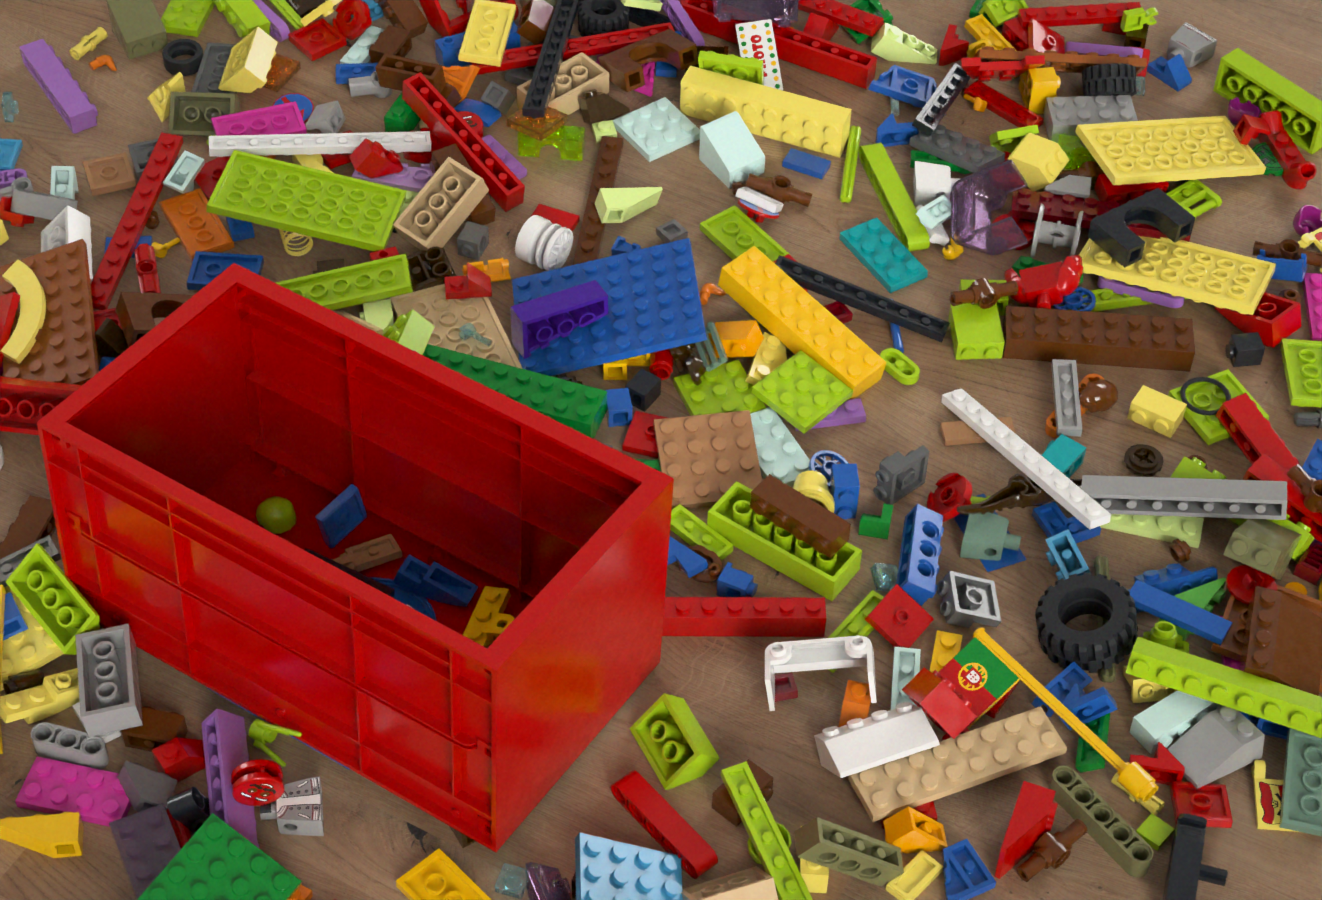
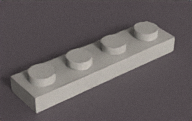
(1066, 397)

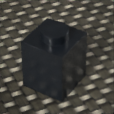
(1245, 349)
(644, 389)

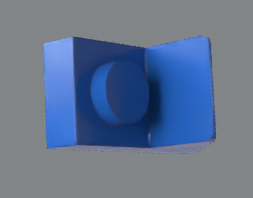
(1171, 72)
(895, 134)
(1089, 706)

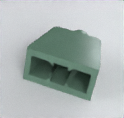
(987, 536)

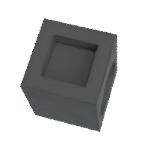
(498, 97)
(473, 240)

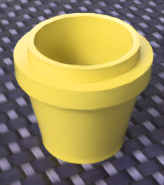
(815, 486)

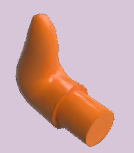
(101, 61)
(708, 289)

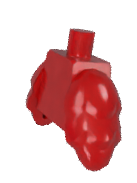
(1046, 283)

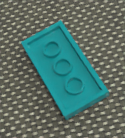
(883, 255)

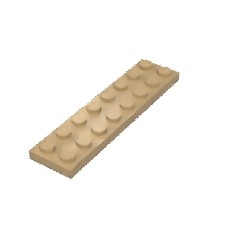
(958, 763)

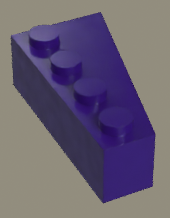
(556, 315)

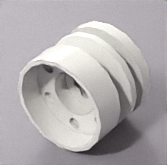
(543, 243)

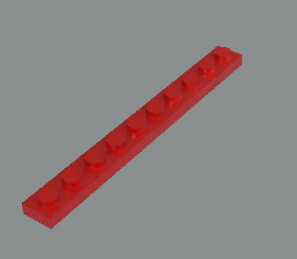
(589, 45)
(134, 220)

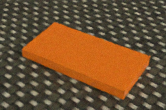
(195, 226)

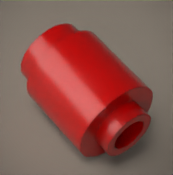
(661, 364)

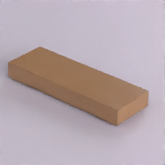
(960, 433)

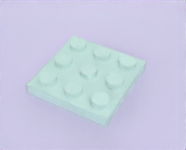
(657, 129)

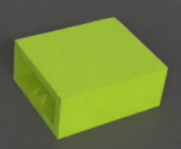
(976, 332)

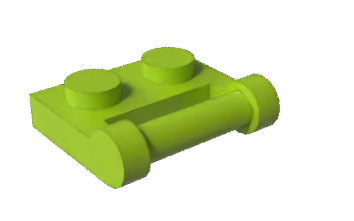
(1193, 192)

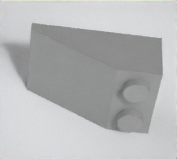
(1218, 746)

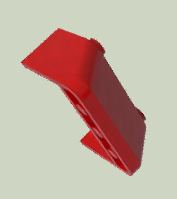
(440, 21)

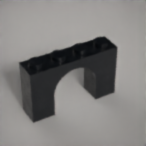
(1152, 208)

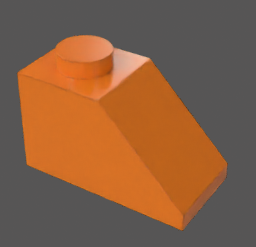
(855, 702)

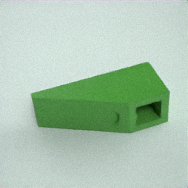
(1202, 597)

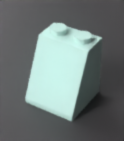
(730, 150)

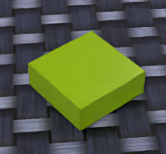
(1155, 831)

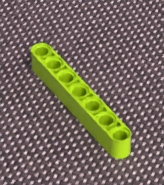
(893, 197)

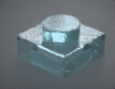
(9, 106)
(884, 576)
(511, 881)

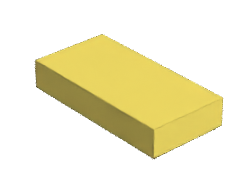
(916, 877)

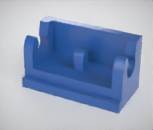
(1287, 269)
(1063, 683)

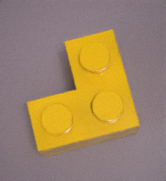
(1036, 86)

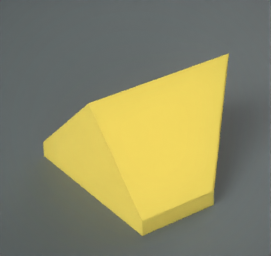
(161, 95)

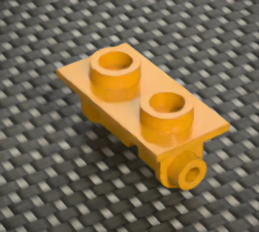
(496, 269)

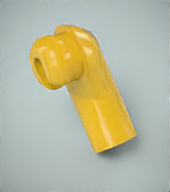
(953, 250)

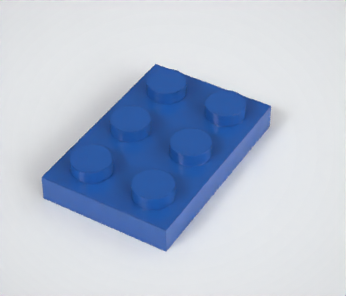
(210, 264)

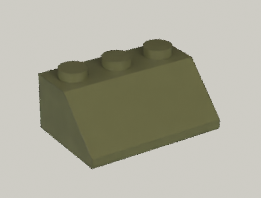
(193, 111)

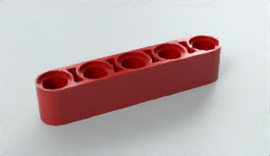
(664, 824)

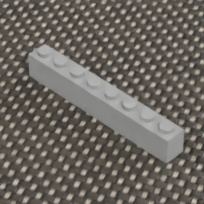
(1188, 496)

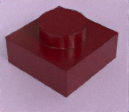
(840, 311)
(785, 687)

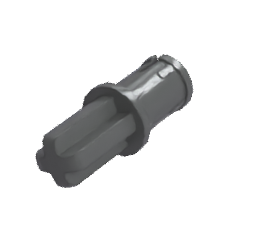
(1308, 418)

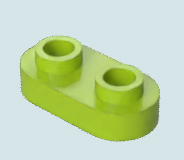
(900, 366)

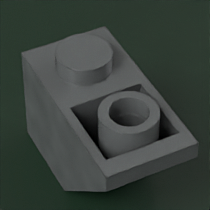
(145, 787)

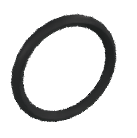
(1202, 379)

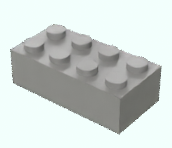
(1065, 113)
(108, 680)

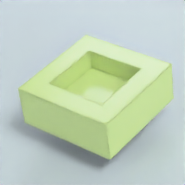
(603, 128)

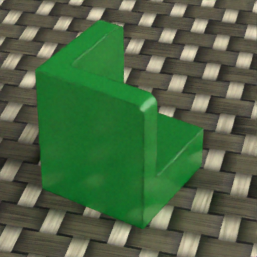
(876, 525)

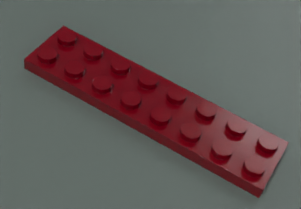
(1066, 209)

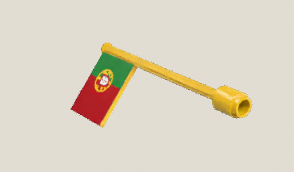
(987, 672)

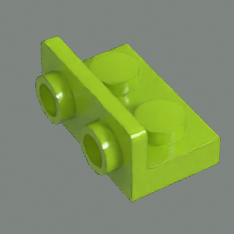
(1002, 10)
(1009, 139)

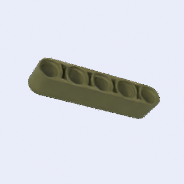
(1104, 832)

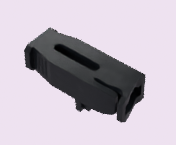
(1185, 860)

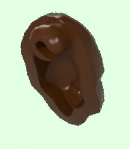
(1099, 396)
(714, 568)

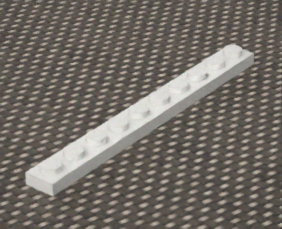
(317, 143)
(1026, 459)

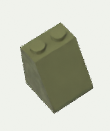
(137, 26)
(1263, 546)

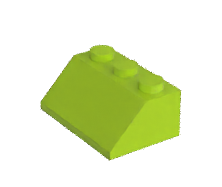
(674, 742)

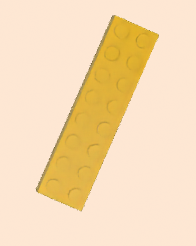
(800, 320)

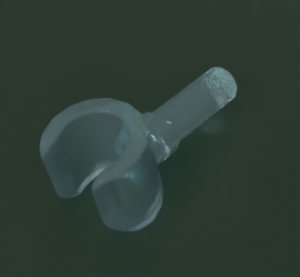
(468, 330)

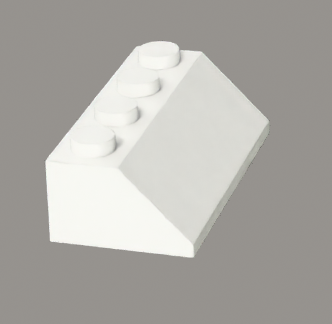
(66, 228)
(875, 740)

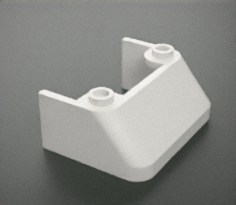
(818, 655)

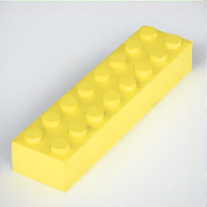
(766, 111)

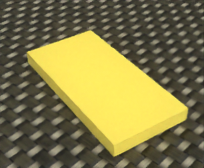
(487, 32)

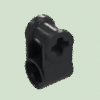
(189, 808)

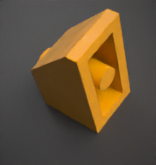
(914, 832)

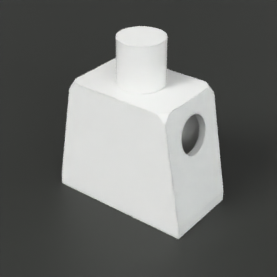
(931, 182)

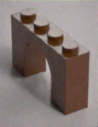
(667, 46)
(138, 310)

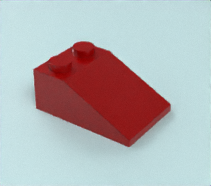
(1272, 319)
(1030, 820)

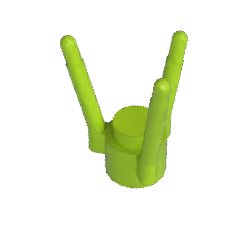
(265, 733)

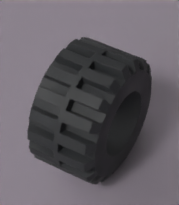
(602, 17)
(1109, 80)

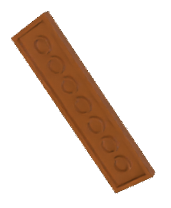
(1066, 63)

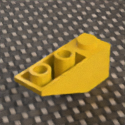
(47, 834)

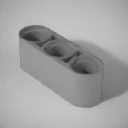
(39, 204)
(69, 745)

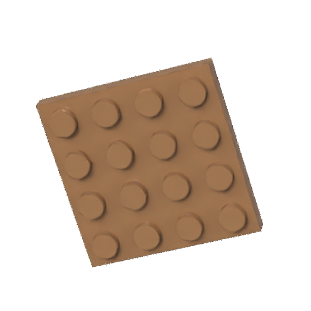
(707, 455)

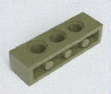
(848, 852)

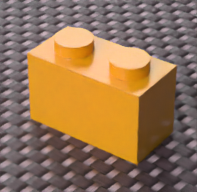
(738, 338)

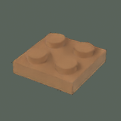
(109, 174)

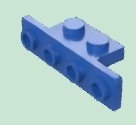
(1176, 579)

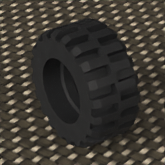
(1085, 596)

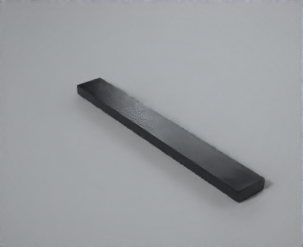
(864, 300)

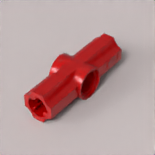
(147, 269)

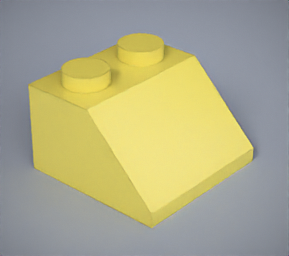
(1039, 160)

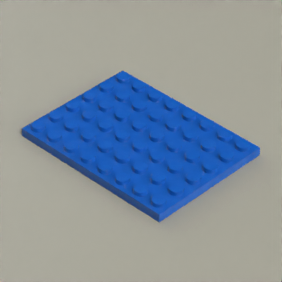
(650, 307)

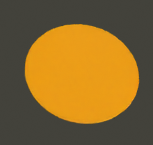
(1297, 587)

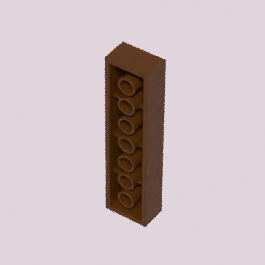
(1098, 338)

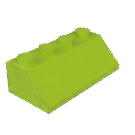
(53, 599)

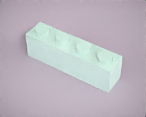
(1169, 719)

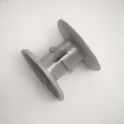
(1055, 233)

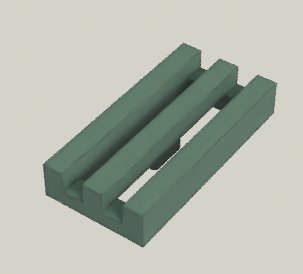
(711, 328)

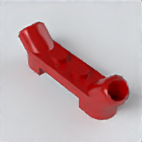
(1296, 169)

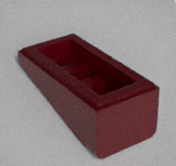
(1307, 572)

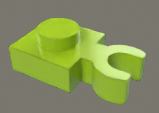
(1135, 18)

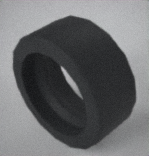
(182, 47)

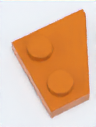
(460, 78)

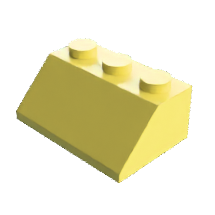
(249, 63)

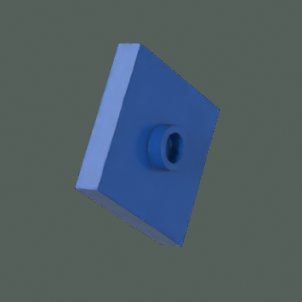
(341, 516)

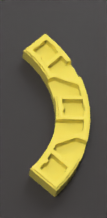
(31, 311)

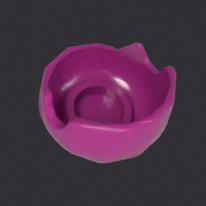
(1237, 109)
(1307, 220)

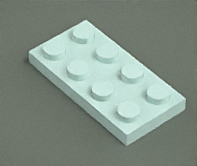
(777, 448)

